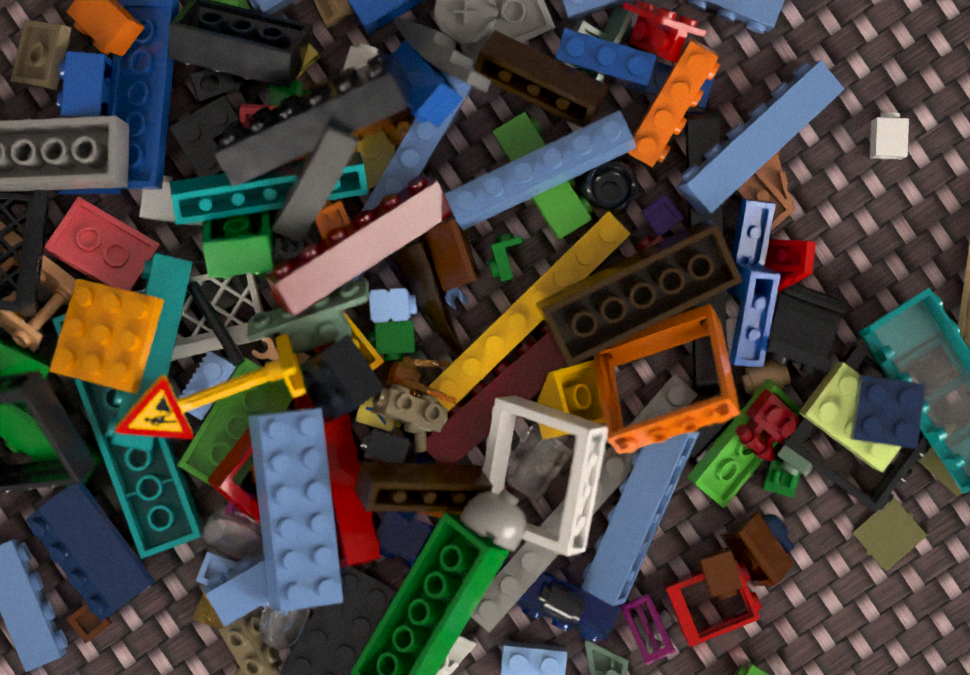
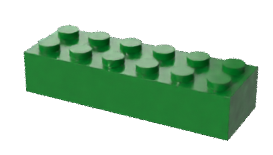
(433, 602)

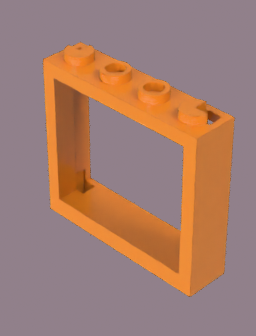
(659, 337)

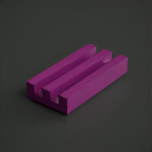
(658, 653)

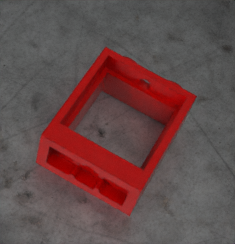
(226, 471)
(693, 636)

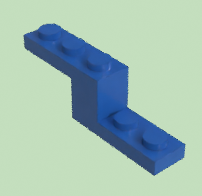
(627, 65)
(759, 283)

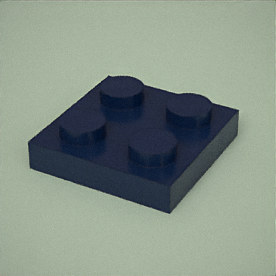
(888, 411)

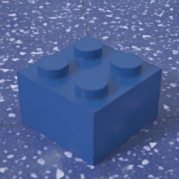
(84, 85)

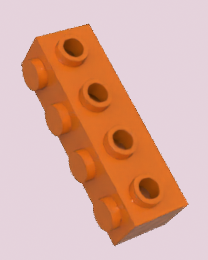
(672, 100)

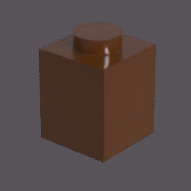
(720, 573)

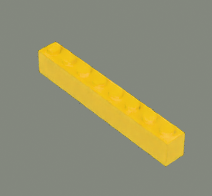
(524, 313)

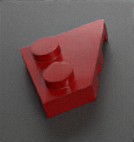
(791, 259)

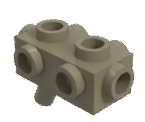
(417, 414)
(248, 648)

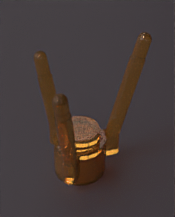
(406, 375)

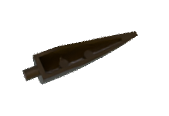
(422, 280)

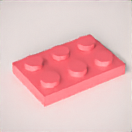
(101, 246)

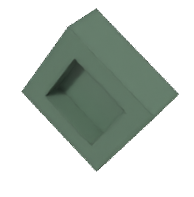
(794, 462)

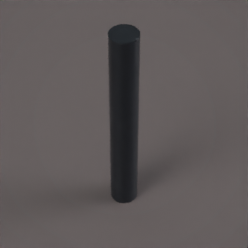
(215, 323)

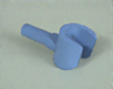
(452, 294)

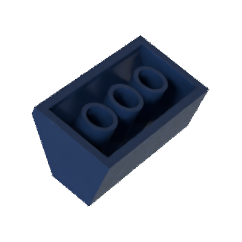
(90, 550)

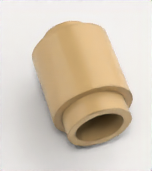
(757, 376)

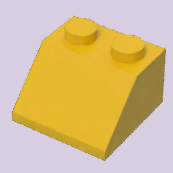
(573, 392)

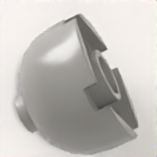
(496, 517)

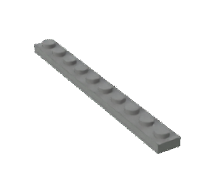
(534, 559)

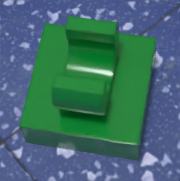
(780, 480)

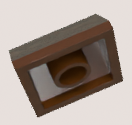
(451, 255)
(759, 550)

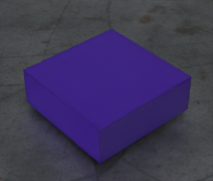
(662, 215)

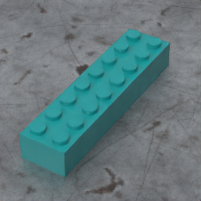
(146, 483)

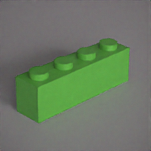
(558, 205)

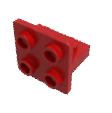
(660, 30)

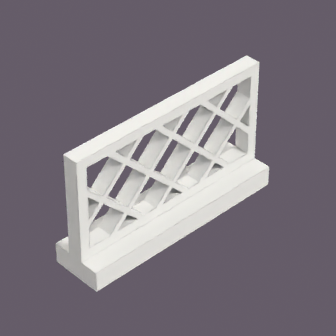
(208, 341)

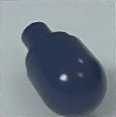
(779, 530)

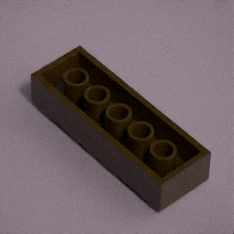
(639, 292)

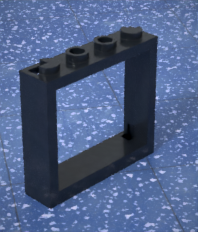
(74, 457)
(898, 472)

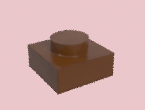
(87, 624)

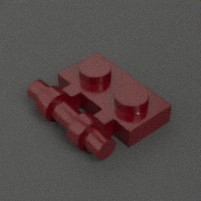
(774, 418)

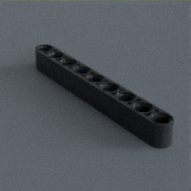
(702, 133)

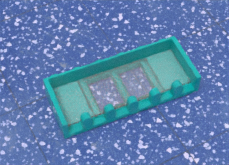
(925, 347)

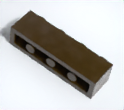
(540, 79)
(419, 486)

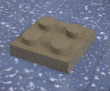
(40, 54)

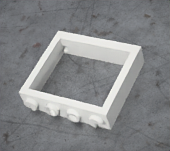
(583, 475)

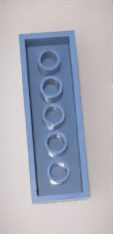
(295, 509)

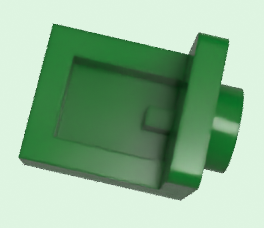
(500, 264)

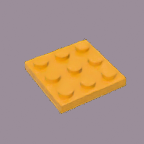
(107, 336)

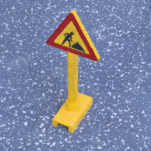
(163, 415)

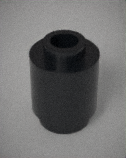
(561, 603)

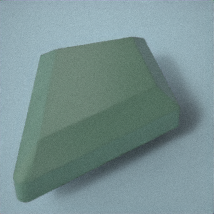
(604, 661)

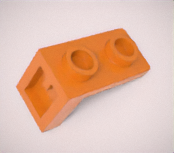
(330, 217)

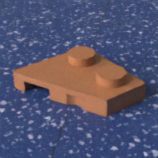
(769, 184)

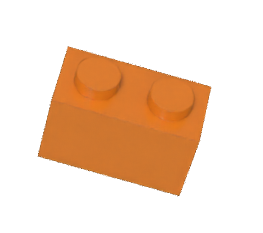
(107, 23)

